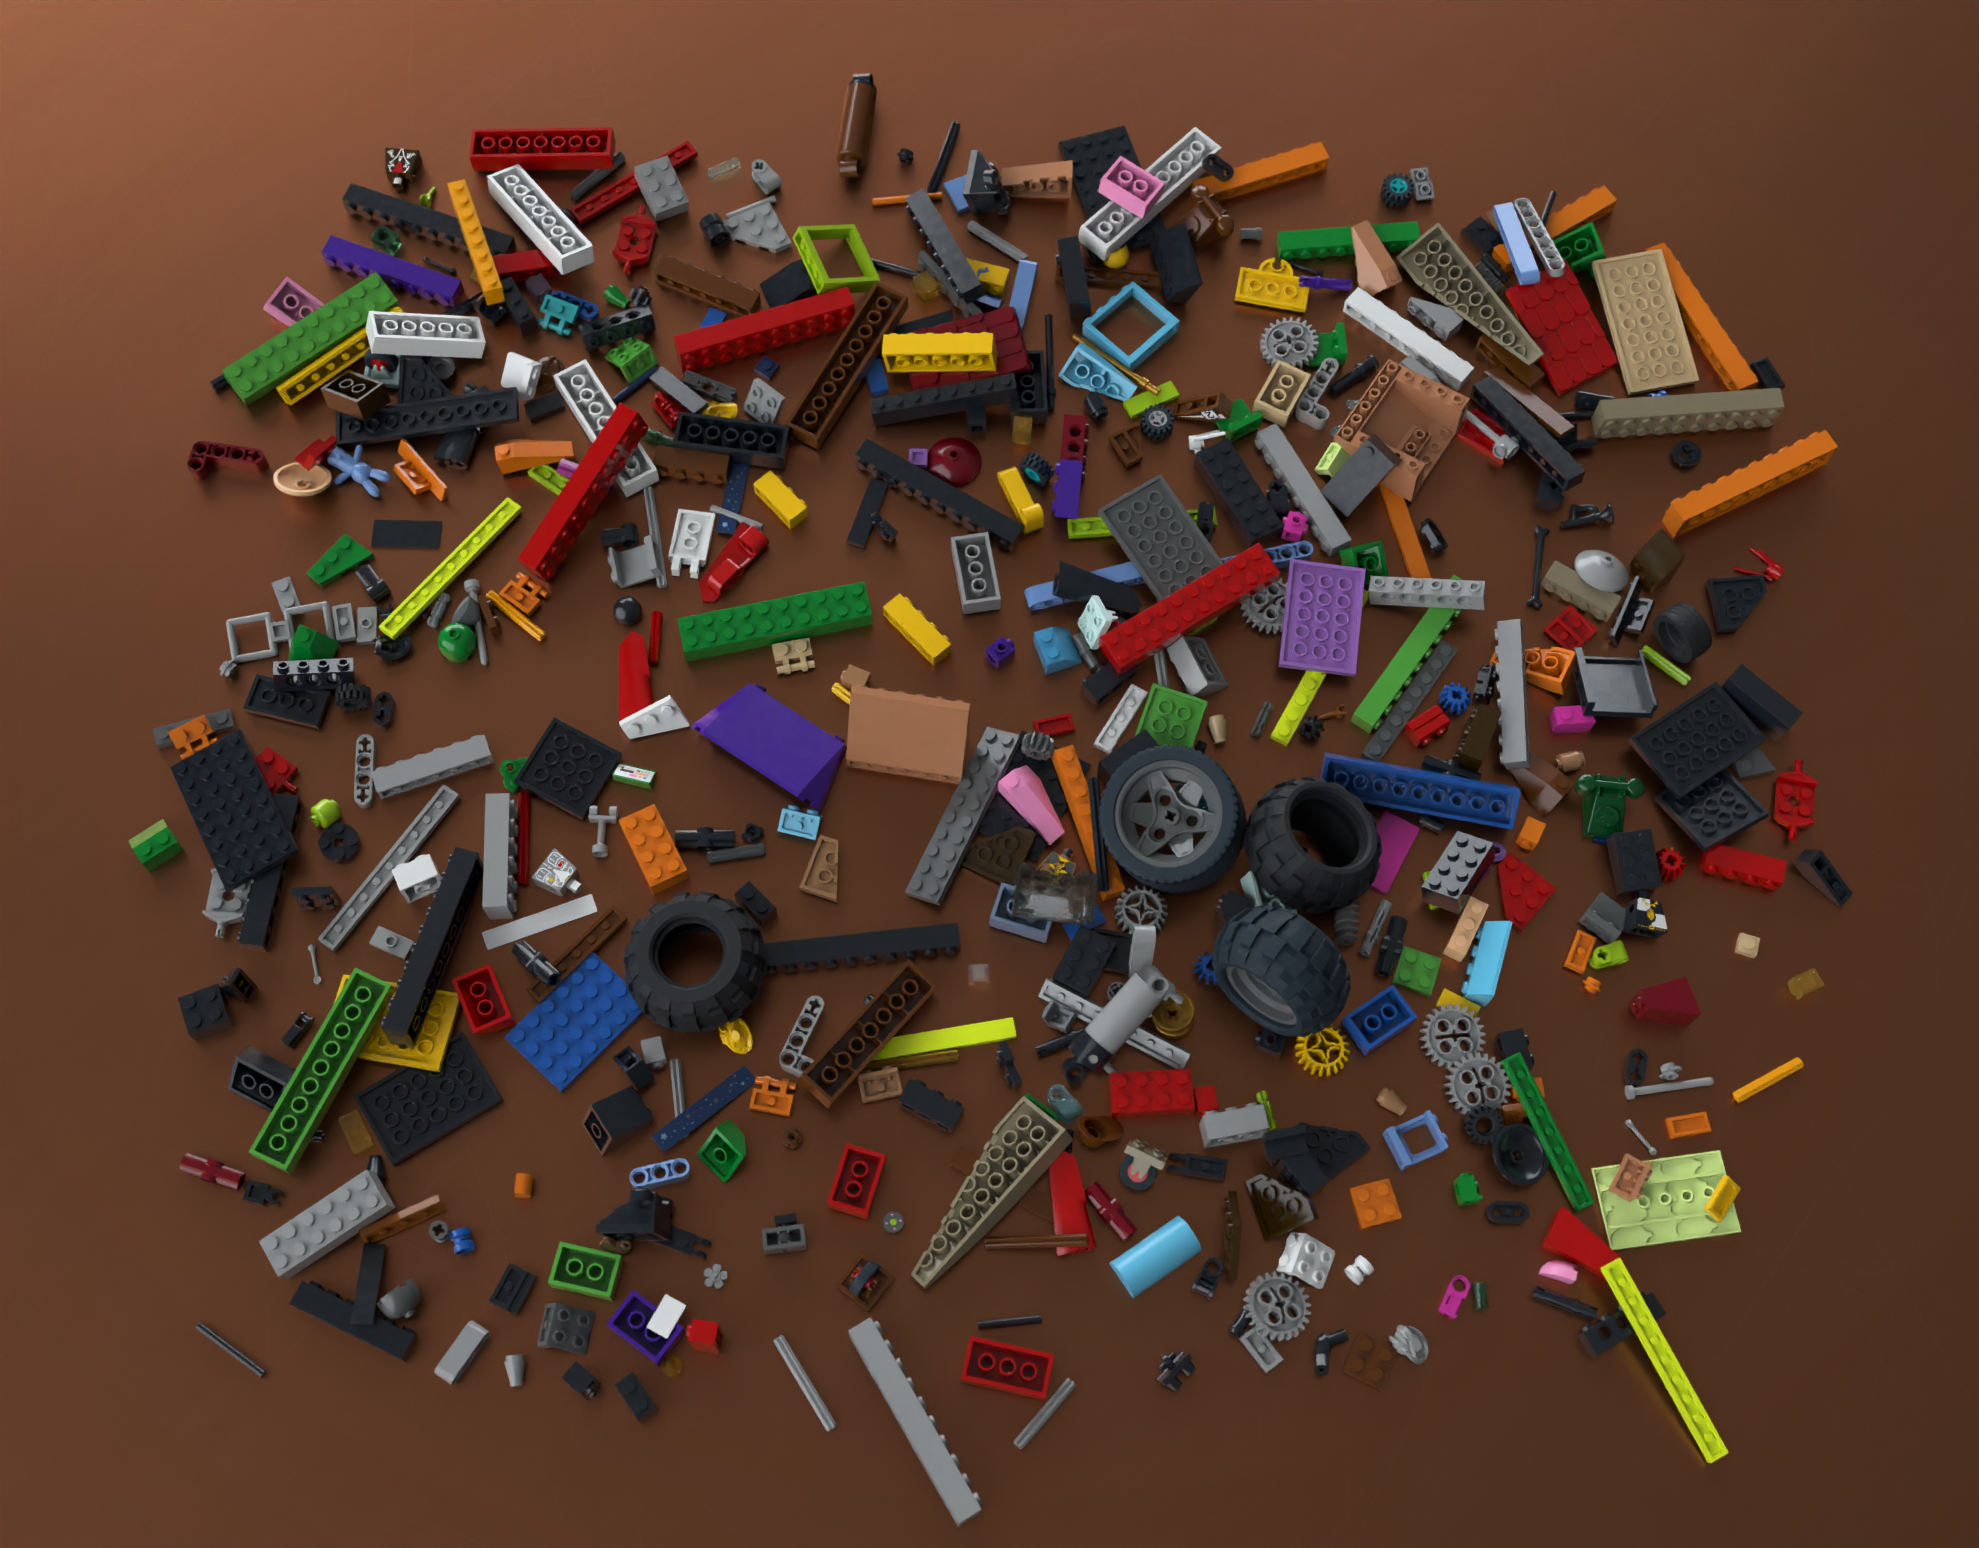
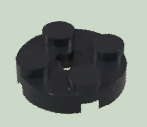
(337, 832)

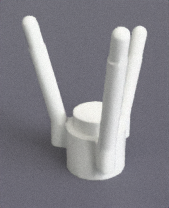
(1197, 441)

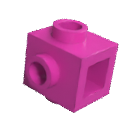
(1294, 526)

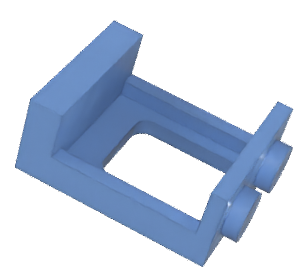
(1399, 1148)

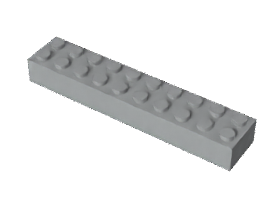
(914, 1421)

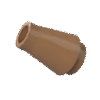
(1390, 1101)

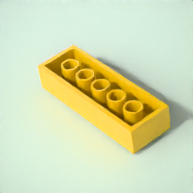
(939, 352)

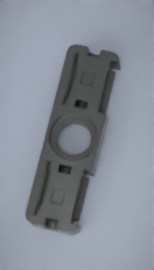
(720, 391)

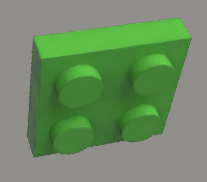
(1416, 971)

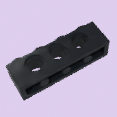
(617, 327)
(313, 674)
(1596, 1344)

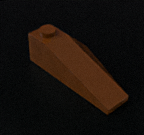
(1542, 784)

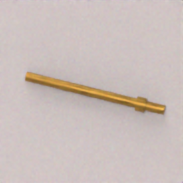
(1143, 382)

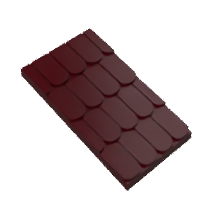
(1009, 341)

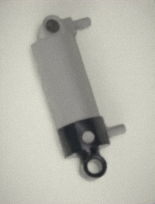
(1117, 1022)

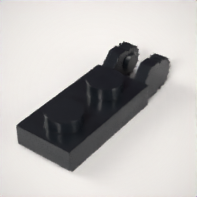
(1199, 1166)
(684, 1242)

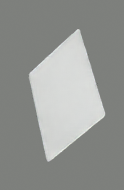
(666, 1316)

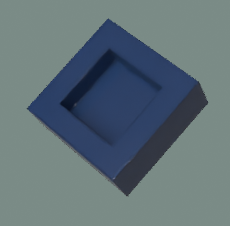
(767, 368)

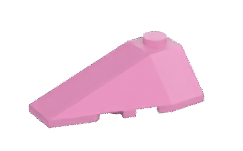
(1027, 795)

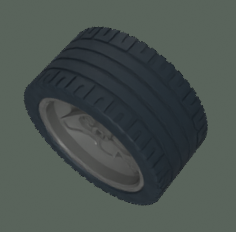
(1152, 773)

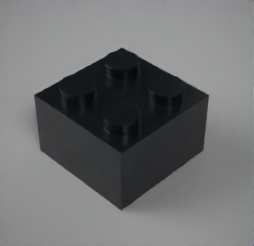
(206, 1012)

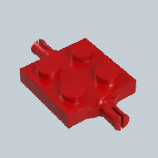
(277, 771)

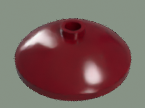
(954, 470)

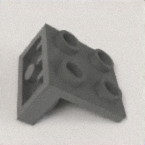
(1604, 918)
(565, 1328)

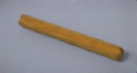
(915, 1060)

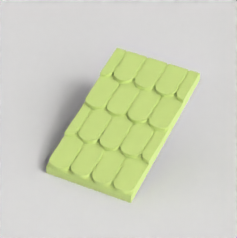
(1670, 1203)

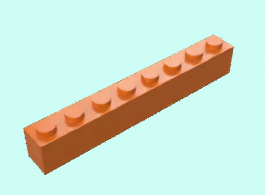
(1268, 172)
(1571, 217)
(1077, 797)

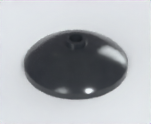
(1530, 1157)

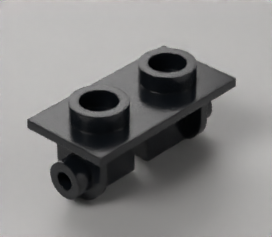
(1589, 400)
(1486, 690)

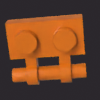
(522, 599)
(190, 732)
(771, 1101)

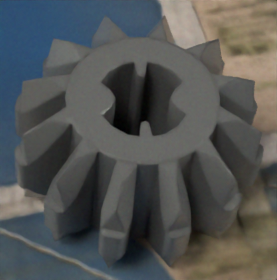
(1037, 746)

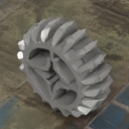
(1133, 910)

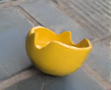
(1118, 258)

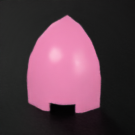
(1560, 1271)

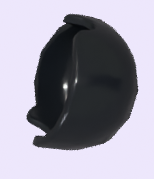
(627, 610)

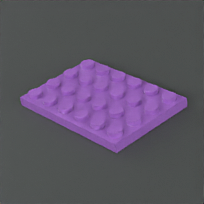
(1322, 617)

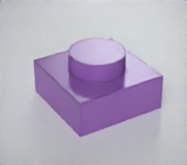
(918, 457)

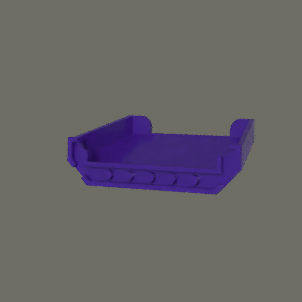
(776, 743)

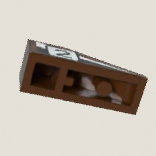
(1204, 408)

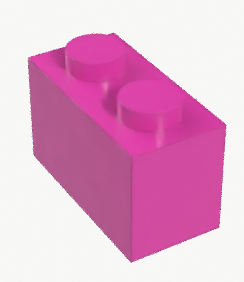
(1570, 719)

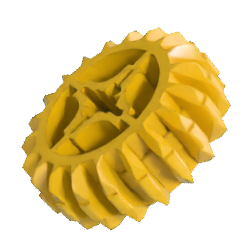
(1324, 1065)

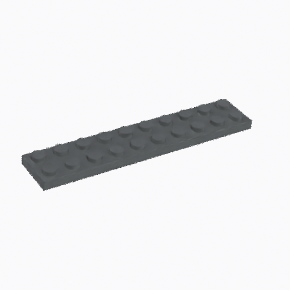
(963, 816)

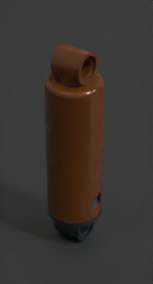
(856, 125)

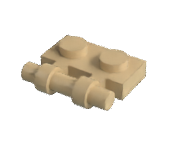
(793, 651)

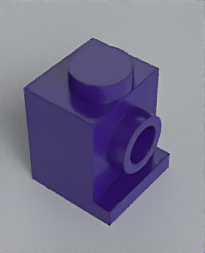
(1000, 657)

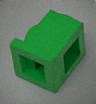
(1467, 1189)

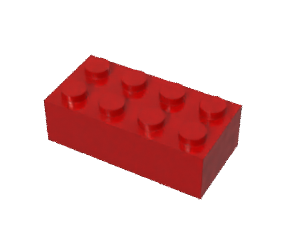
(1151, 1093)
(1007, 1368)

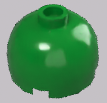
(457, 642)

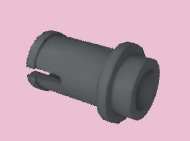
(1251, 233)

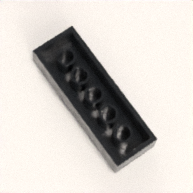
(741, 439)
(1238, 494)

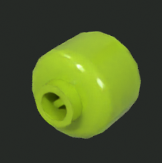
(325, 813)

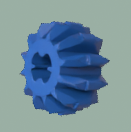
(1448, 698)
(1201, 965)

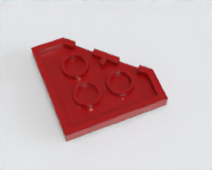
(1521, 891)

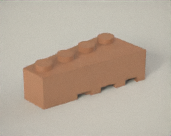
(1039, 180)

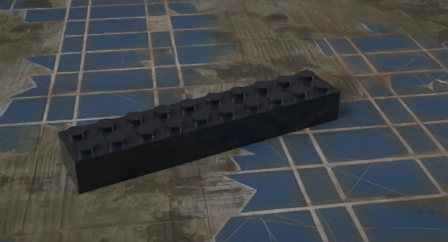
(433, 948)

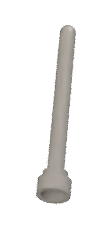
(472, 587)

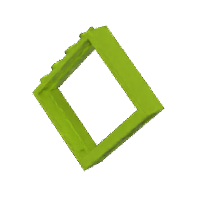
(803, 241)

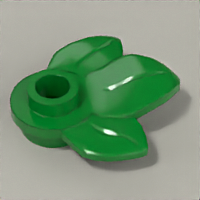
(509, 776)

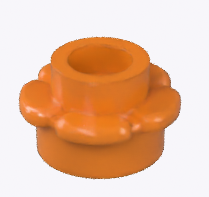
(1592, 985)

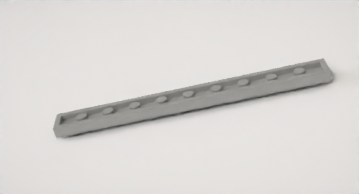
(382, 875)

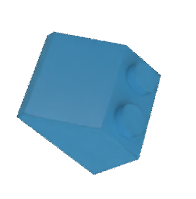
(1056, 649)

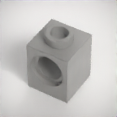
(654, 1053)

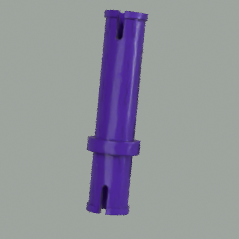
(1326, 283)

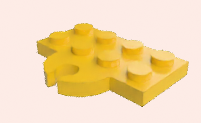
(1272, 287)

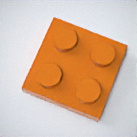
(1375, 1203)

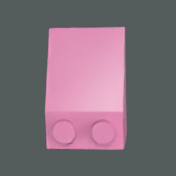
(291, 303)

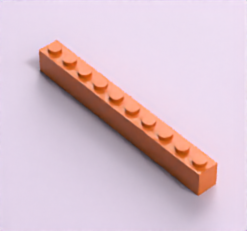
(1706, 328)

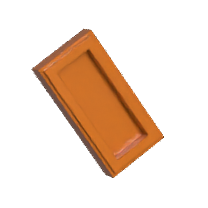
(1688, 1125)

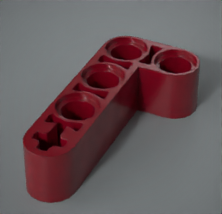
(251, 458)

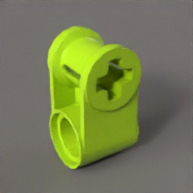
(1608, 955)

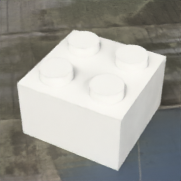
(417, 878)

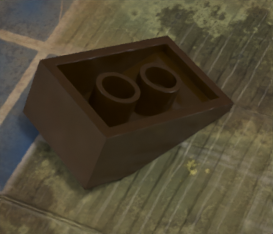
(1657, 561)

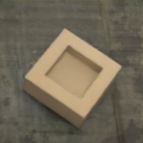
(1747, 945)

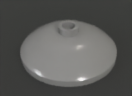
(1601, 570)

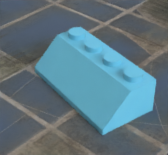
(1486, 961)

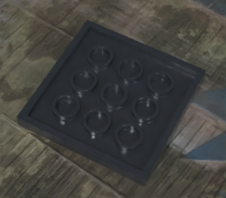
(568, 768)
(1714, 810)

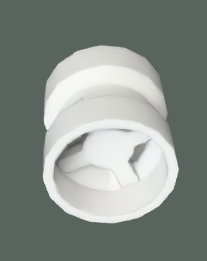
(1359, 1270)

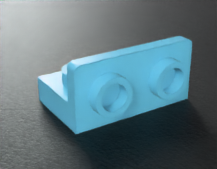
(800, 822)

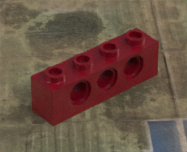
(1075, 426)

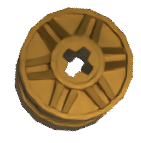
(1174, 1028)

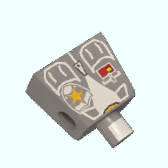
(557, 875)

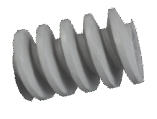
(1345, 925)

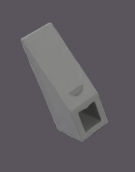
(1436, 317)

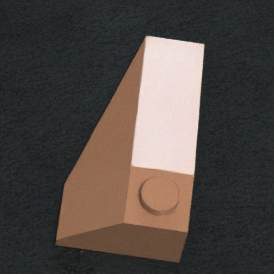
(1373, 262)

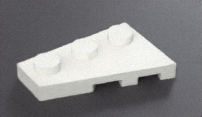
(654, 719)

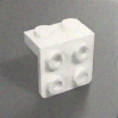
(521, 373)
(1306, 1259)

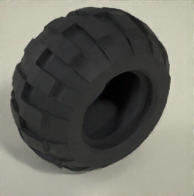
(1339, 827)
(719, 998)

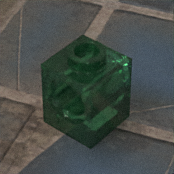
(386, 240)

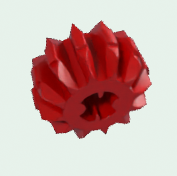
(1672, 858)

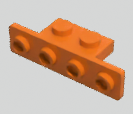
(417, 473)

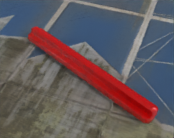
(523, 839)

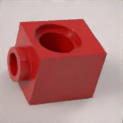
(1205, 1100)

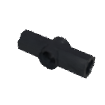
(1448, 767)
(705, 839)
(1391, 946)
(536, 963)

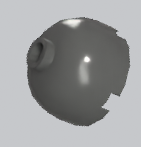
(401, 1300)

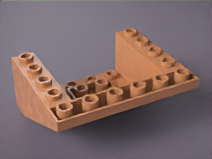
(1411, 418)
(907, 734)

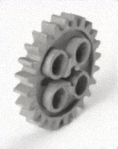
(1289, 343)
(1275, 610)
(1449, 1017)
(1495, 1081)
(1260, 1310)

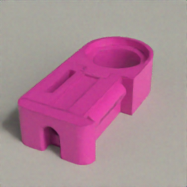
(1453, 1299)

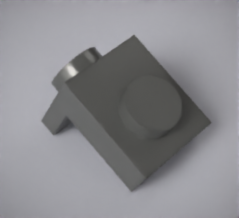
(1058, 1017)

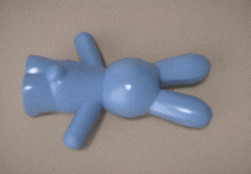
(359, 471)

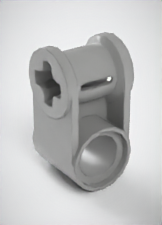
(765, 176)

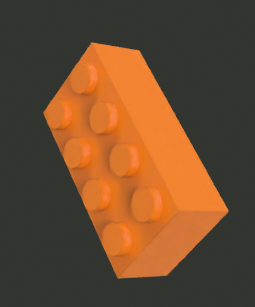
(653, 849)

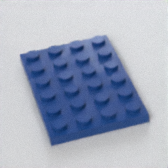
(576, 1022)

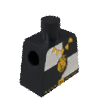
(1645, 917)

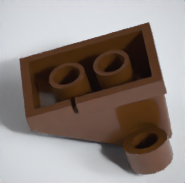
(1206, 220)

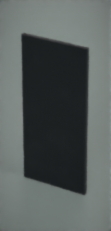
(406, 534)

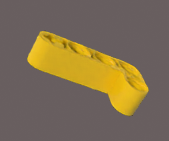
(1020, 500)

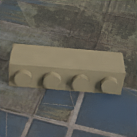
(1573, 588)

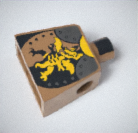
(1059, 863)

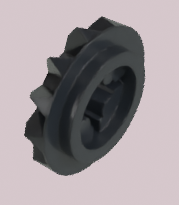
(1686, 447)

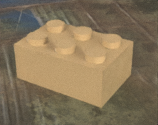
(1281, 393)

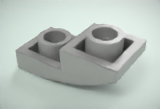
(1422, 185)

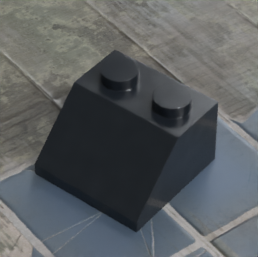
(1229, 906)

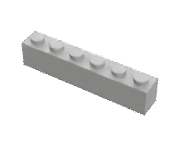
(432, 766)

